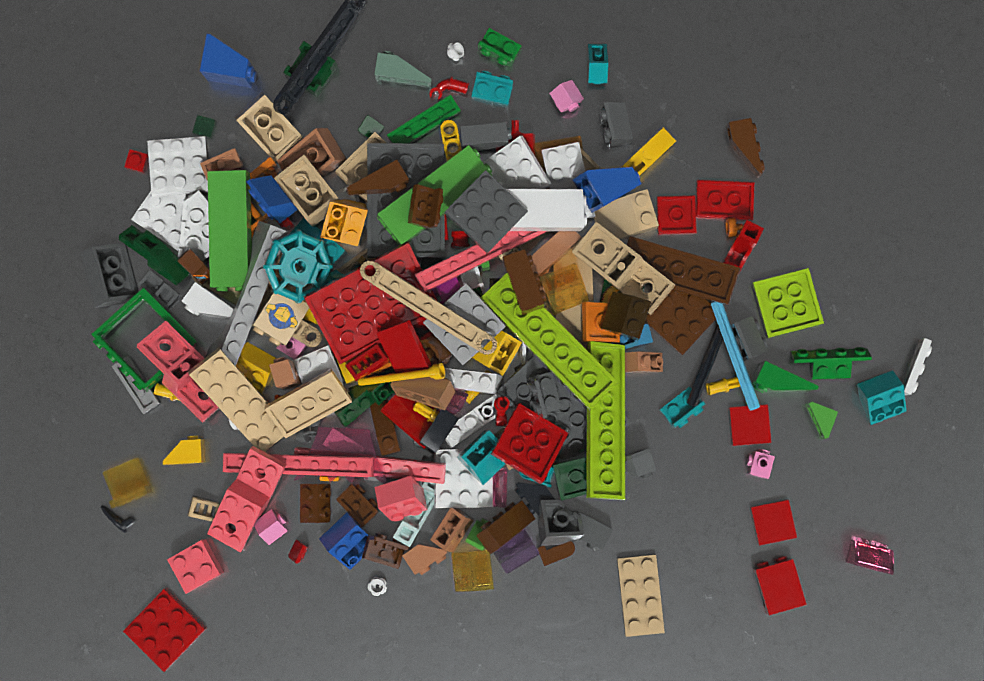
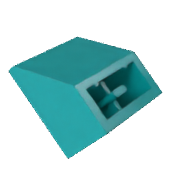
(882, 397)
(478, 457)

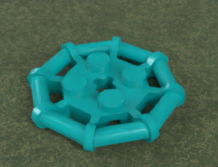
(290, 258)

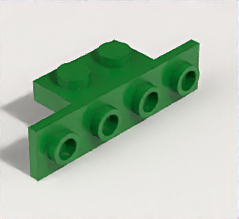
(831, 363)

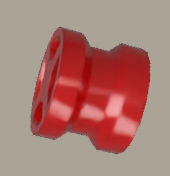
(460, 240)

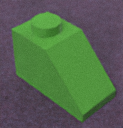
(472, 539)

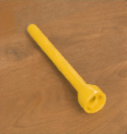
(436, 371)

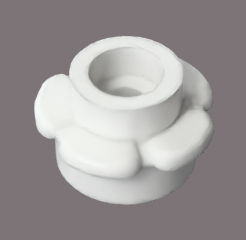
(455, 51)
(372, 586)

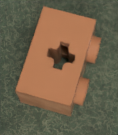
(452, 529)

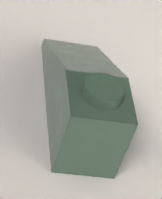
(394, 69)

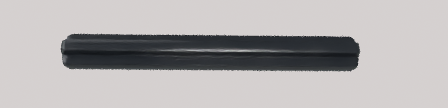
(705, 368)

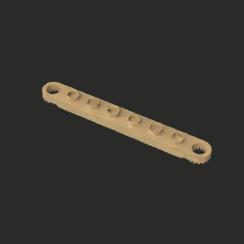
(428, 307)
(300, 333)

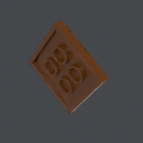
(681, 319)

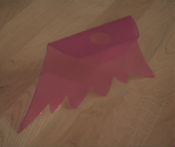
(348, 443)

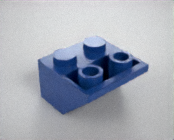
(271, 198)
(345, 540)

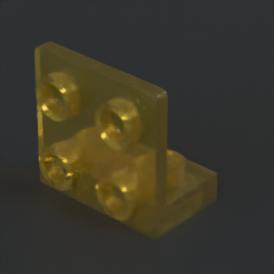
(127, 483)

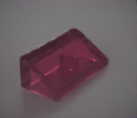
(500, 488)

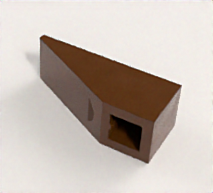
(743, 141)

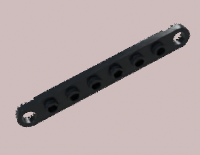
(317, 55)

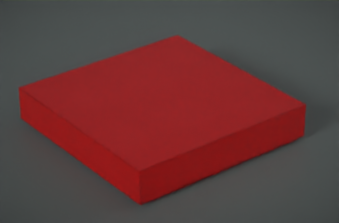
(676, 215)
(749, 425)
(773, 522)

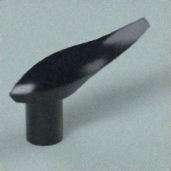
(121, 525)

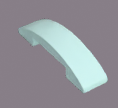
(412, 524)

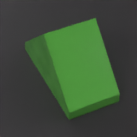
(822, 418)

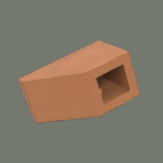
(643, 362)
(422, 556)

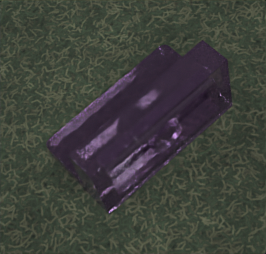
(516, 552)

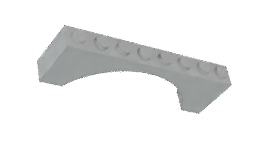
(238, 327)

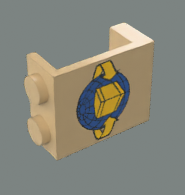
(279, 318)

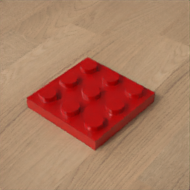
(529, 443)
(164, 630)

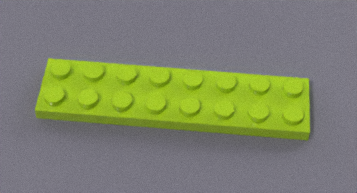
(552, 345)
(607, 428)

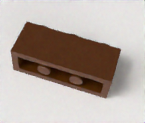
(524, 281)
(505, 526)

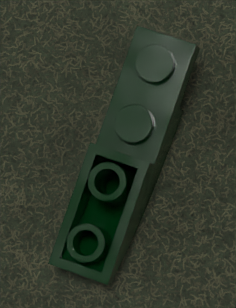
(156, 253)
(363, 398)

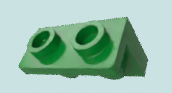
(499, 47)

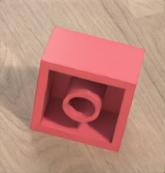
(401, 498)
(195, 566)

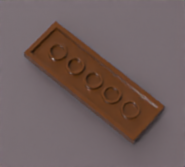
(689, 271)

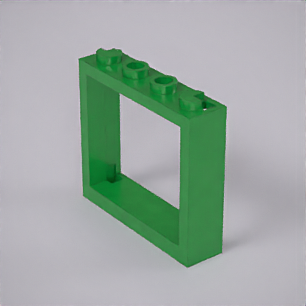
(117, 317)

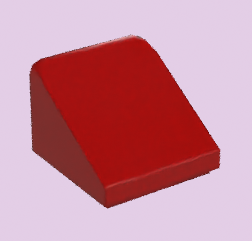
(298, 551)

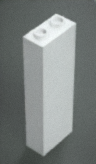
(551, 209)

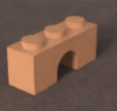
(285, 374)

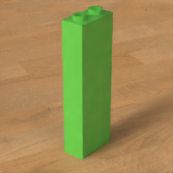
(452, 177)
(229, 228)

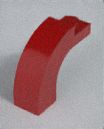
(743, 244)

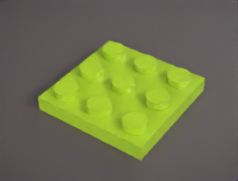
(787, 303)

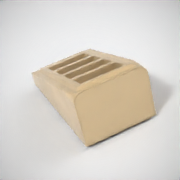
(191, 512)

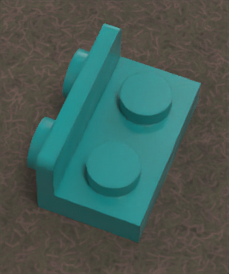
(492, 88)
(678, 410)

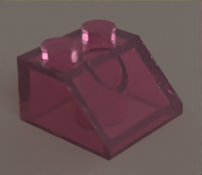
(871, 556)

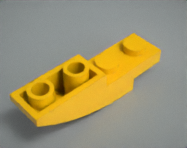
(650, 151)

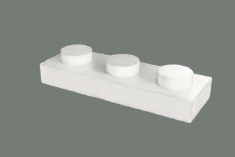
(916, 366)

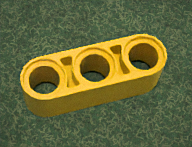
(450, 139)

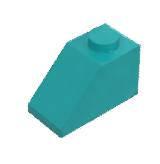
(597, 63)

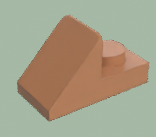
(224, 162)

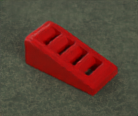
(363, 357)

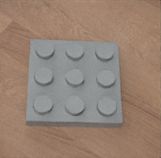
(474, 309)

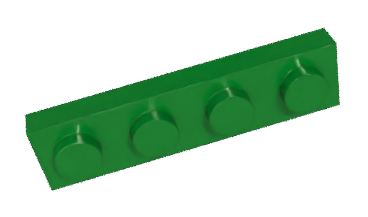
(425, 121)

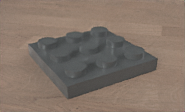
(486, 211)

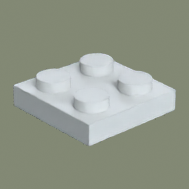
(315, 364)

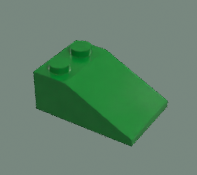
(775, 379)

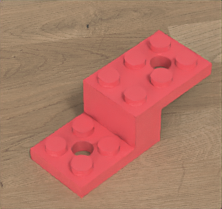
(175, 367)
(246, 498)

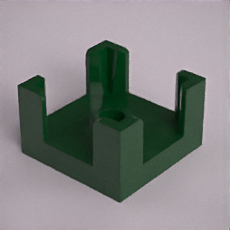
(322, 76)
(571, 475)

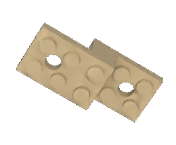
(622, 266)

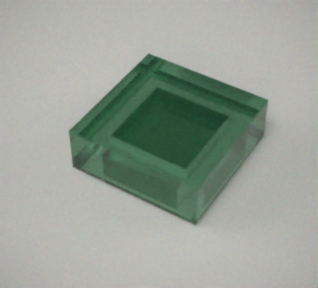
(204, 126)

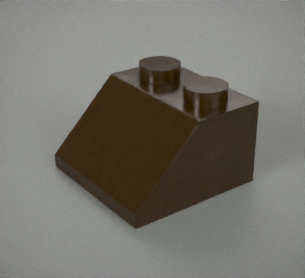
(626, 315)

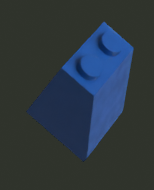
(225, 65)
(606, 185)

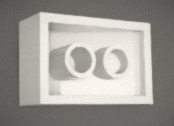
(203, 302)

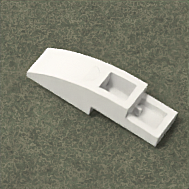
(472, 421)

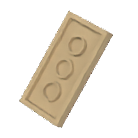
(308, 403)
(640, 595)

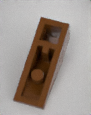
(385, 180)
(385, 430)

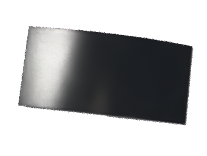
(439, 430)

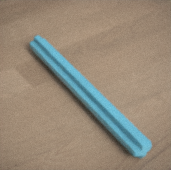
(735, 355)

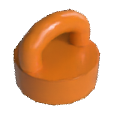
(731, 227)

